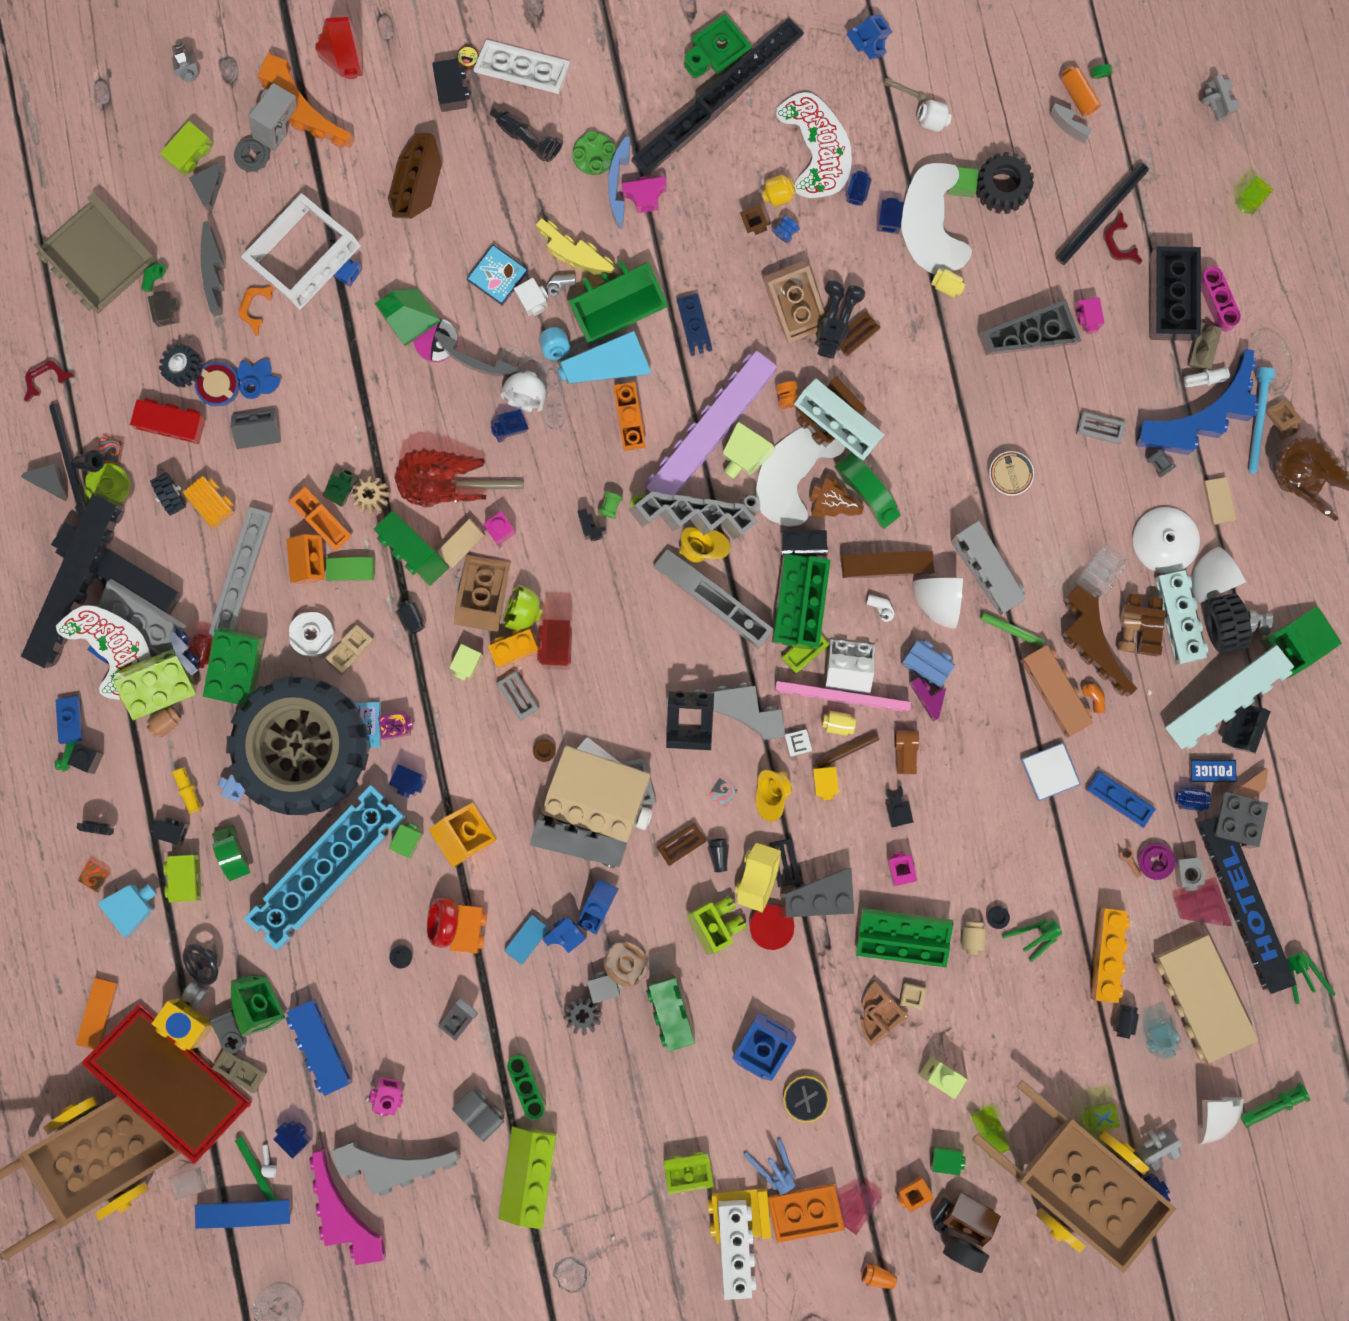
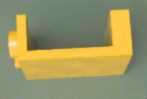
(759, 1209)

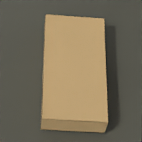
(1219, 501)

